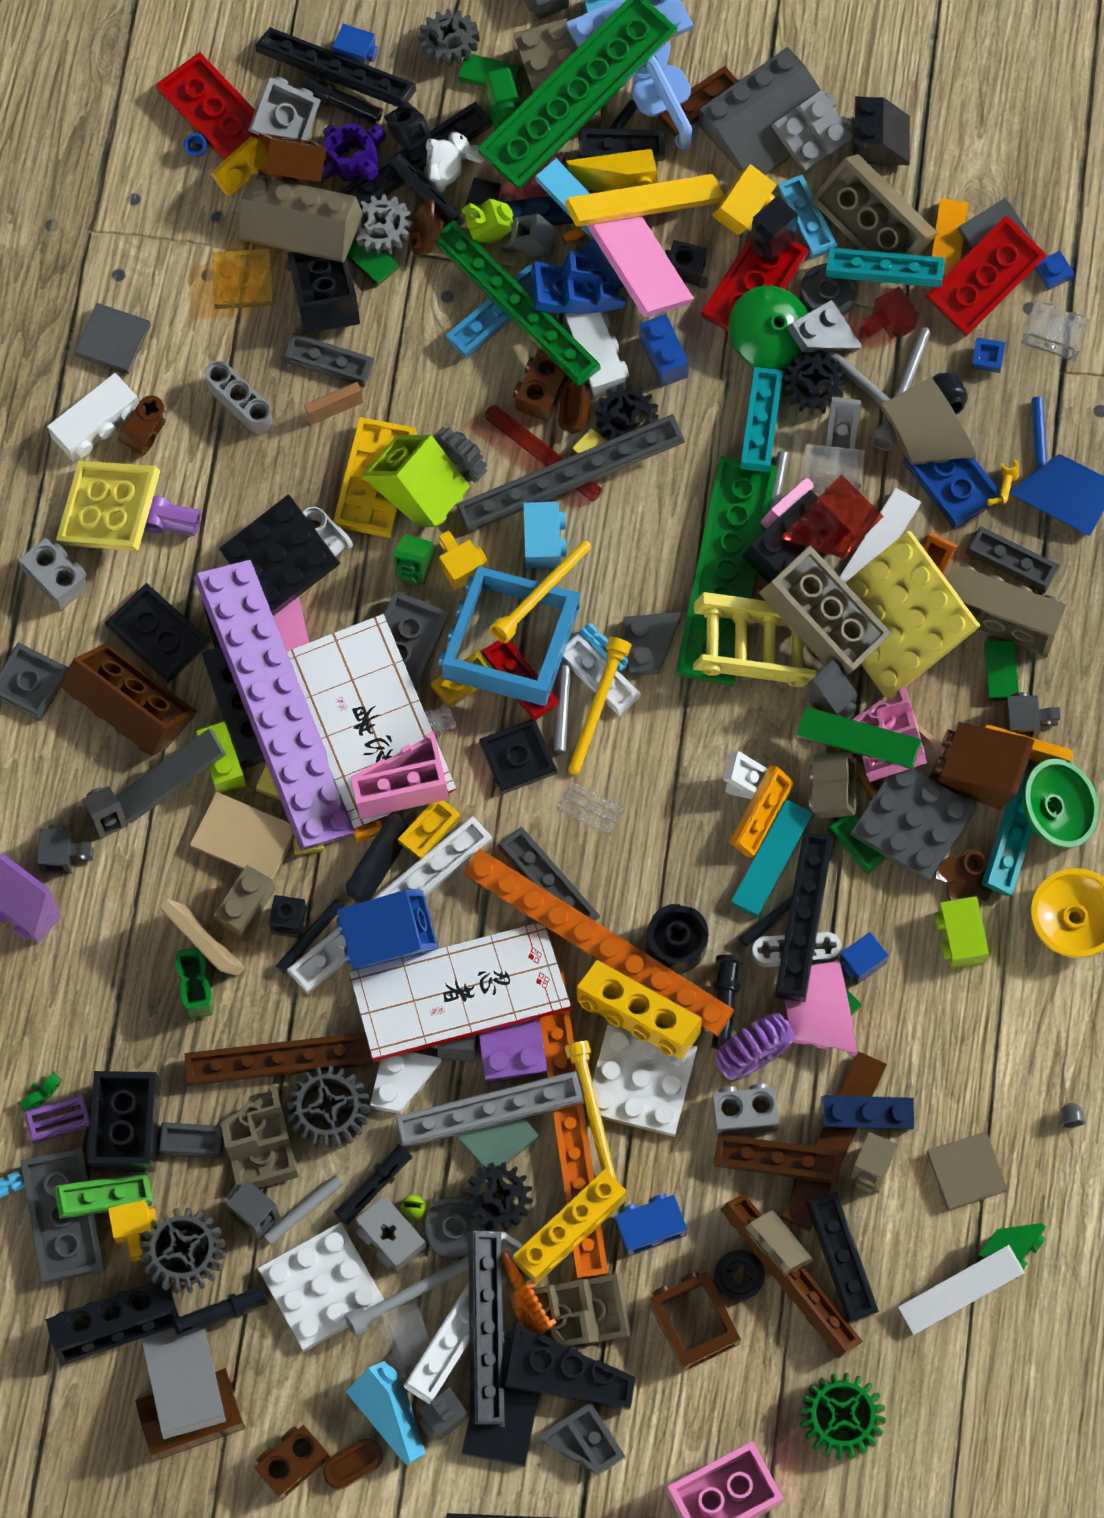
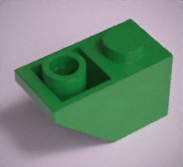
(413, 559)
(1020, 1238)

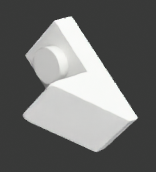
(742, 775)

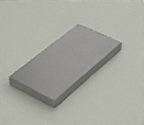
(183, 1382)

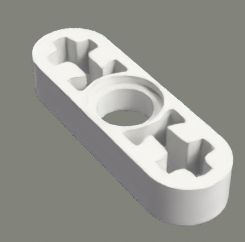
(774, 941)

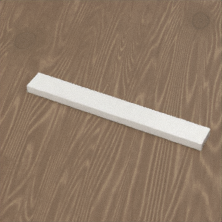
(423, 875)

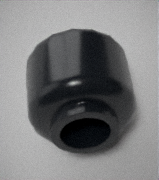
(952, 389)

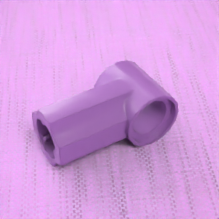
(172, 518)

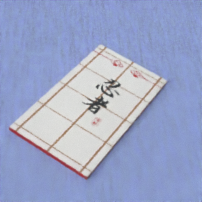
(361, 703)
(459, 991)

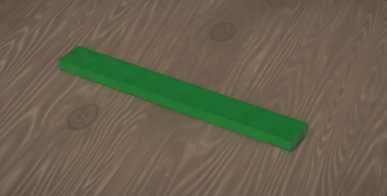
(517, 303)

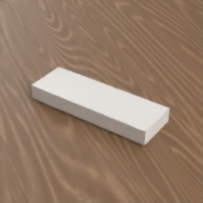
(589, 666)

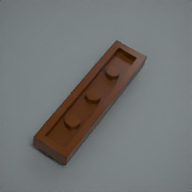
(778, 1158)

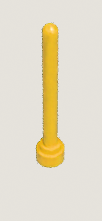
(504, 628)
(617, 649)
(579, 1055)

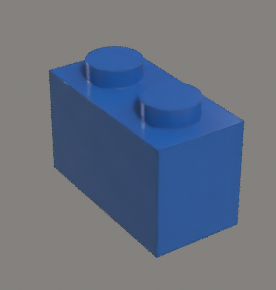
(663, 350)
(650, 1224)

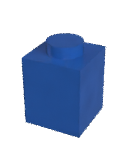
(356, 44)
(863, 958)

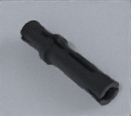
(331, 95)
(415, 181)
(373, 1184)
(231, 1307)

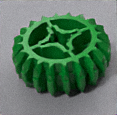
(853, 1426)

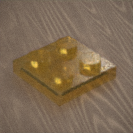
(242, 279)

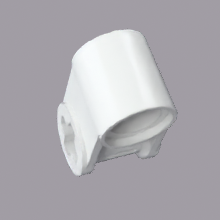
(331, 533)

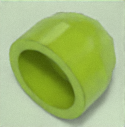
(411, 1213)

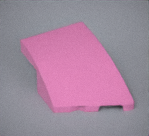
(894, 716)
(826, 1013)

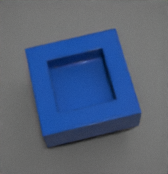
(1054, 270)
(988, 355)

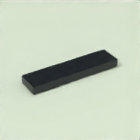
(842, 1257)

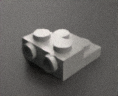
(283, 109)
(813, 129)

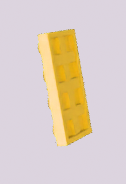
(360, 504)

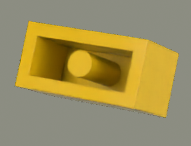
(744, 200)

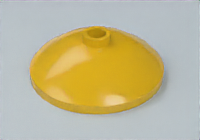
(1067, 894)

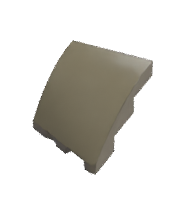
(927, 425)
(260, 1142)
(778, 1243)
(586, 1310)

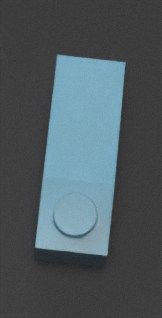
(388, 1408)

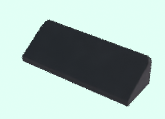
(377, 860)

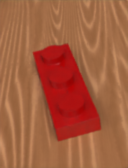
(508, 659)

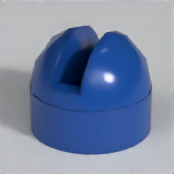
(198, 140)

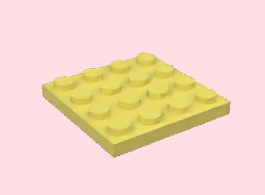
(916, 607)

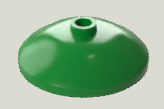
(754, 331)
(1060, 803)

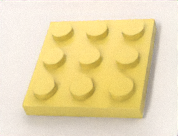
(108, 505)

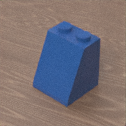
(386, 929)

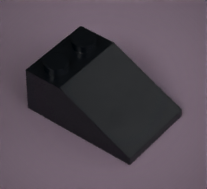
(323, 293)

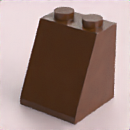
(983, 763)

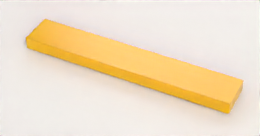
(644, 200)

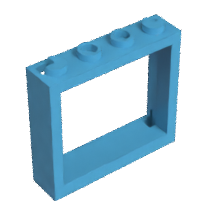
(499, 681)

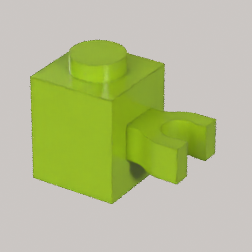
(488, 221)

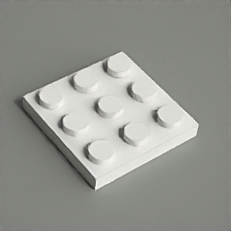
(640, 1083)
(320, 1285)

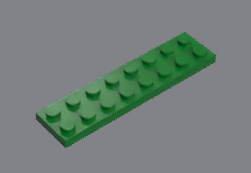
(577, 91)
(732, 524)

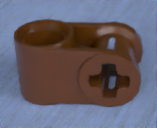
(140, 429)

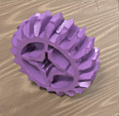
(754, 1046)

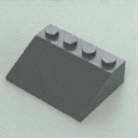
(743, 114)

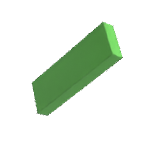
(101, 1194)

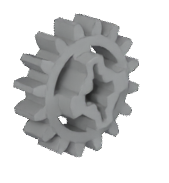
(381, 225)

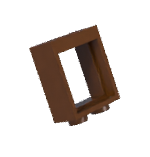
(709, 1349)

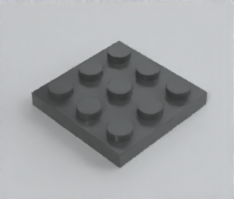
(913, 822)

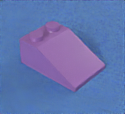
(25, 902)
(513, 1052)

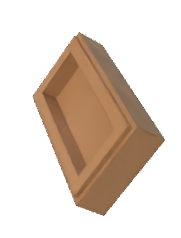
(333, 403)

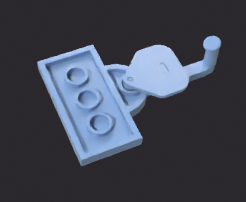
(657, 84)

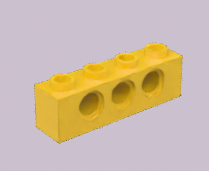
(632, 996)
(570, 1227)

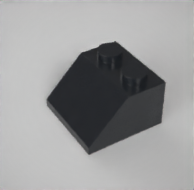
(880, 132)

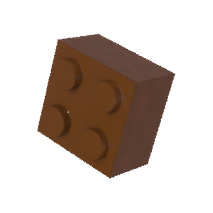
(289, 157)

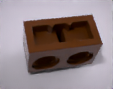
(536, 383)
(297, 1467)

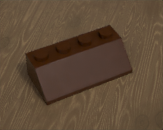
(127, 698)

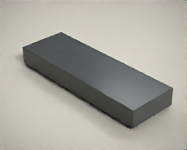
(328, 359)
(1012, 559)

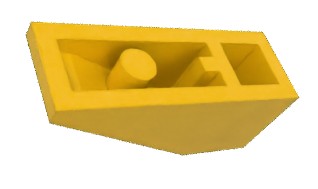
(615, 170)

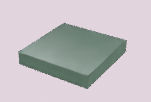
(499, 1142)

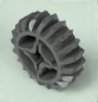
(339, 1105)
(173, 1257)

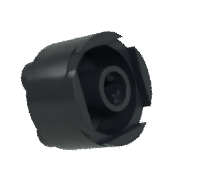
(683, 923)

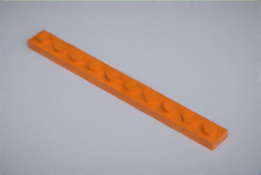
(595, 939)
(572, 1141)

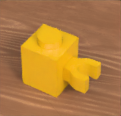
(459, 561)
(129, 1224)

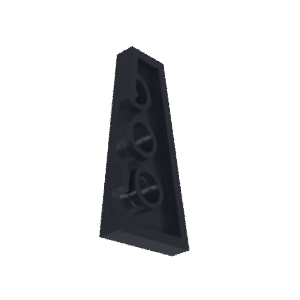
(554, 1370)

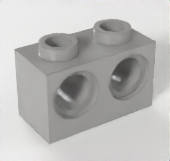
(49, 576)
(746, 1119)

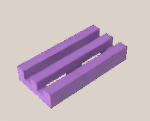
(60, 1130)

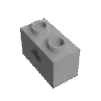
(383, 1217)

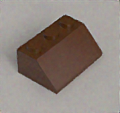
(163, 1448)

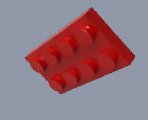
(209, 104)
(751, 272)
(986, 275)

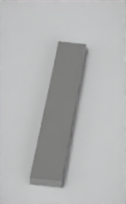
(489, 1109)

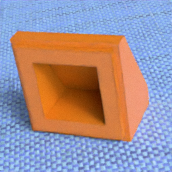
(939, 550)

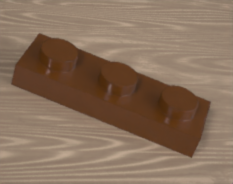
(700, 96)

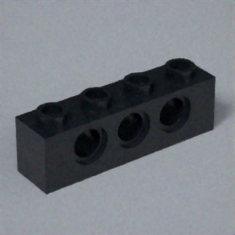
(236, 720)
(105, 1334)

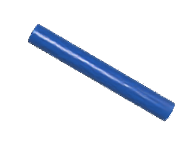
(1039, 432)

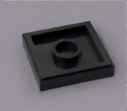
(518, 756)

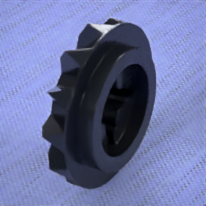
(732, 1262)

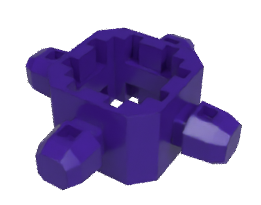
(363, 162)

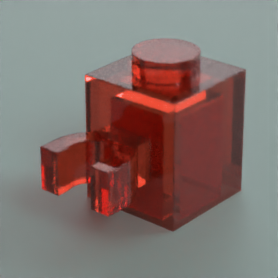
(893, 313)

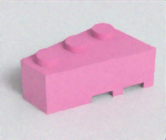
(402, 781)

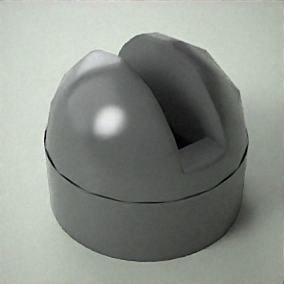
(1071, 1116)

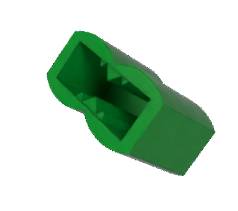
(501, 95)
(194, 980)

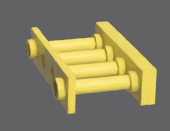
(741, 612)

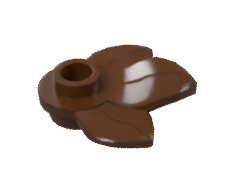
(425, 228)
(962, 880)

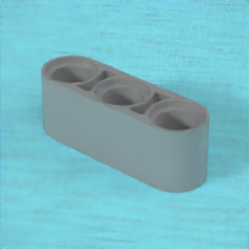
(235, 385)

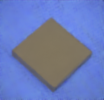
(967, 1170)

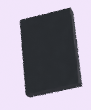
(157, 633)

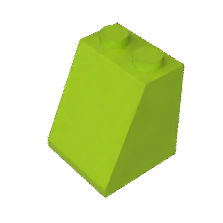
(417, 479)

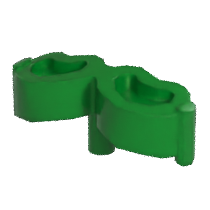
(41, 1094)

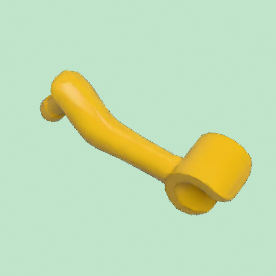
(1008, 475)

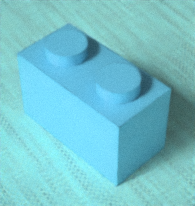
(542, 535)

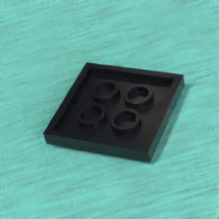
(284, 553)

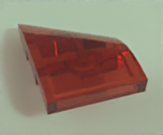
(835, 520)

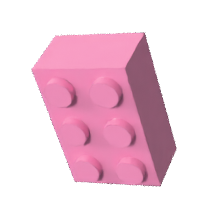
(727, 1488)

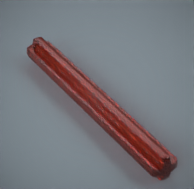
(534, 445)

